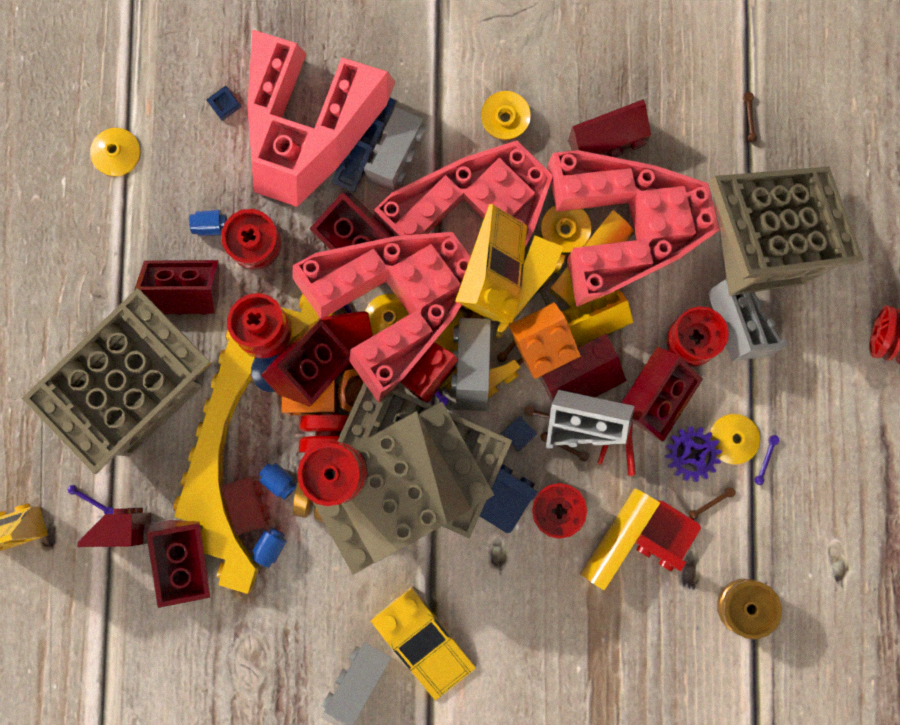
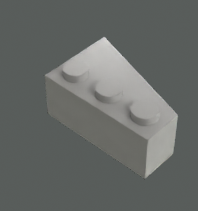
(395, 150)
(749, 329)
(473, 363)
(587, 419)
(355, 685)

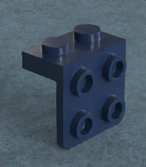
(509, 500)

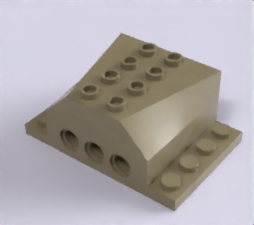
(781, 228)
(119, 383)
(371, 417)
(414, 484)

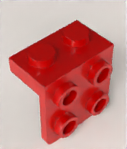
(350, 329)
(430, 372)
(668, 536)

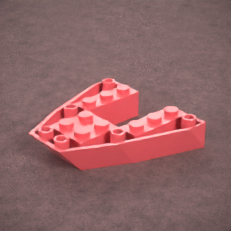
(292, 157)
(498, 176)
(666, 209)
(423, 275)

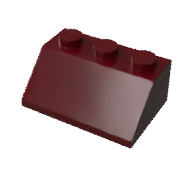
(613, 131)
(348, 224)
(181, 285)
(308, 364)
(588, 375)
(662, 392)
(118, 529)
(177, 562)

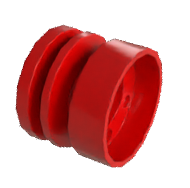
(705, 326)
(886, 335)
(571, 501)

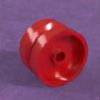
(237, 235)
(259, 325)
(324, 425)
(317, 480)

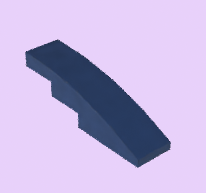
(352, 168)

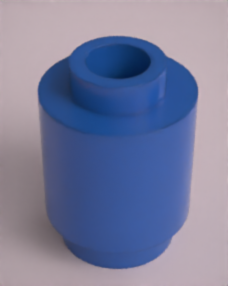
(207, 222)
(277, 480)
(269, 547)

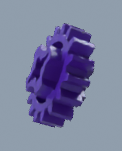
(698, 464)

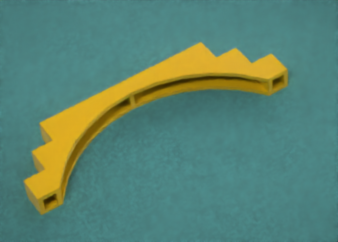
(202, 492)

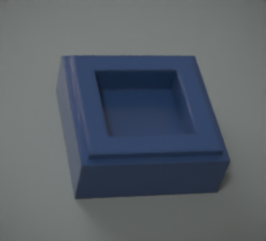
(223, 103)
(519, 433)

